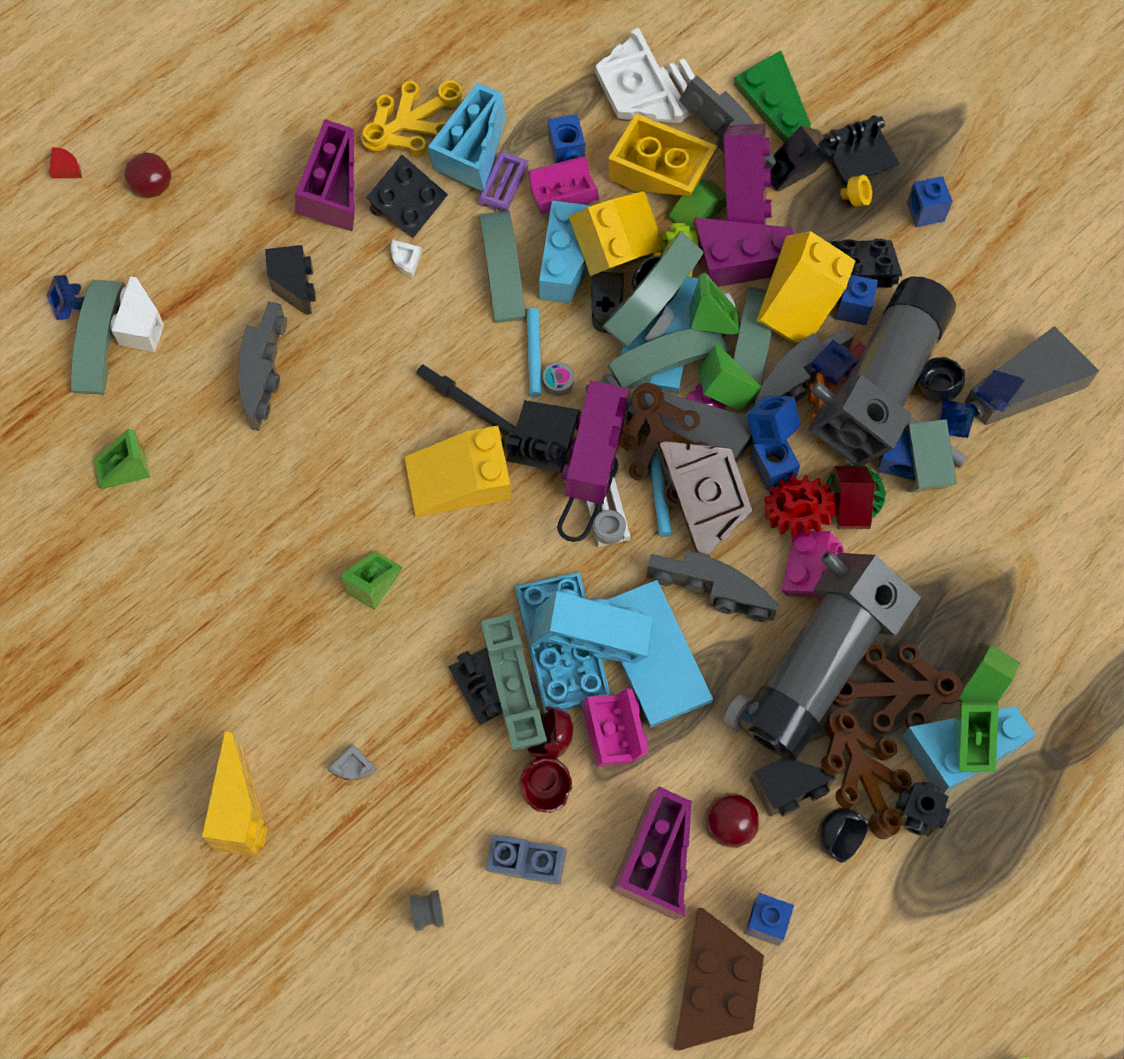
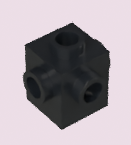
(917, 819)

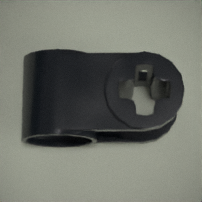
(605, 296)

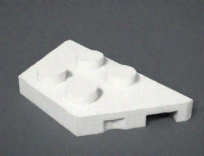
(636, 83)

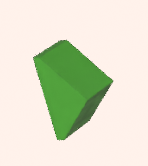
(704, 202)
(711, 309)
(726, 380)
(122, 461)
(370, 578)
(990, 677)
(977, 736)

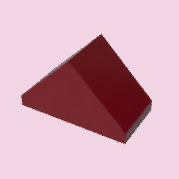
(853, 497)

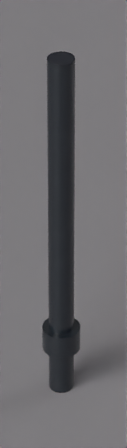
(447, 387)

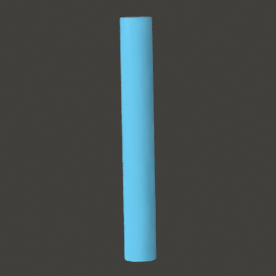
(534, 356)
(661, 505)

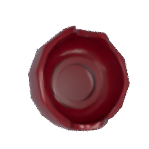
(147, 175)
(558, 733)
(545, 784)
(732, 820)

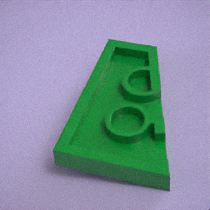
(773, 95)

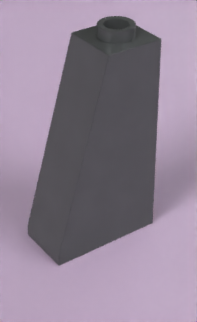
(1050, 371)
(716, 425)

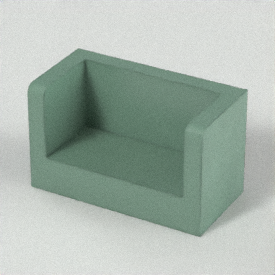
(931, 455)

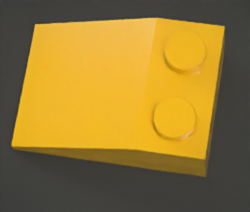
(659, 158)
(616, 232)
(804, 286)
(459, 473)
(234, 813)

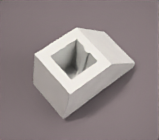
(137, 320)

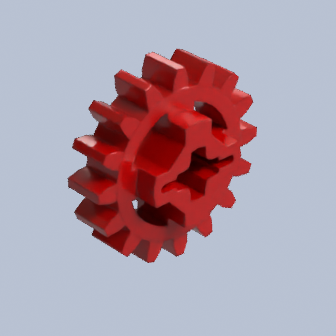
(800, 506)

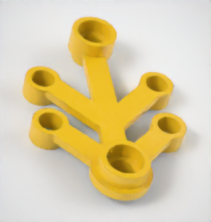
(407, 119)

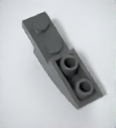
(716, 111)
(256, 364)
(794, 370)
(728, 587)

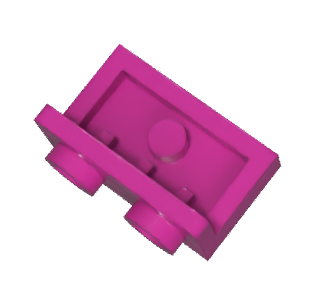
(562, 182)
(805, 563)
(615, 728)

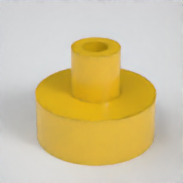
(858, 191)

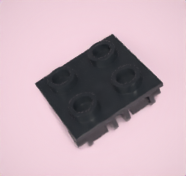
(861, 149)
(406, 196)
(873, 260)
(541, 436)
(477, 684)

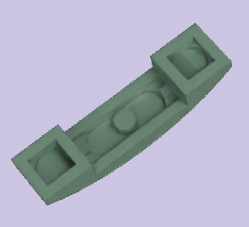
(502, 267)
(654, 290)
(93, 337)
(753, 338)
(663, 355)
(513, 682)

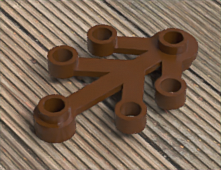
(658, 432)
(903, 687)
(844, 731)

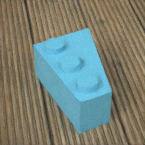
(471, 138)
(562, 261)
(592, 626)
(936, 750)

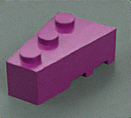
(747, 173)
(328, 178)
(738, 249)
(596, 442)
(657, 855)

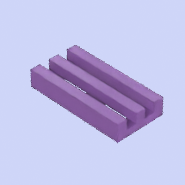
(495, 201)

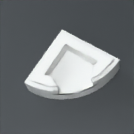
(405, 257)

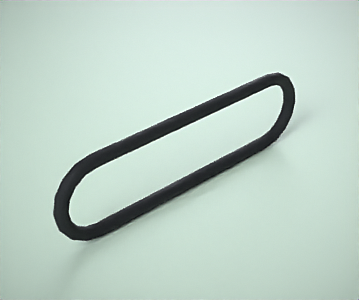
(596, 510)

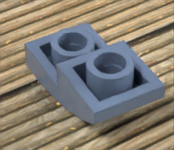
(526, 860)

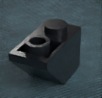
(799, 157)
(289, 274)
(787, 783)

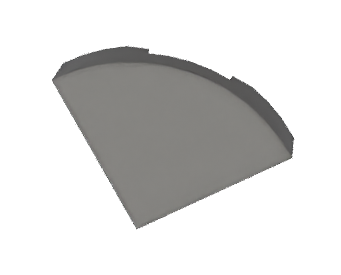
(660, 324)
(352, 765)

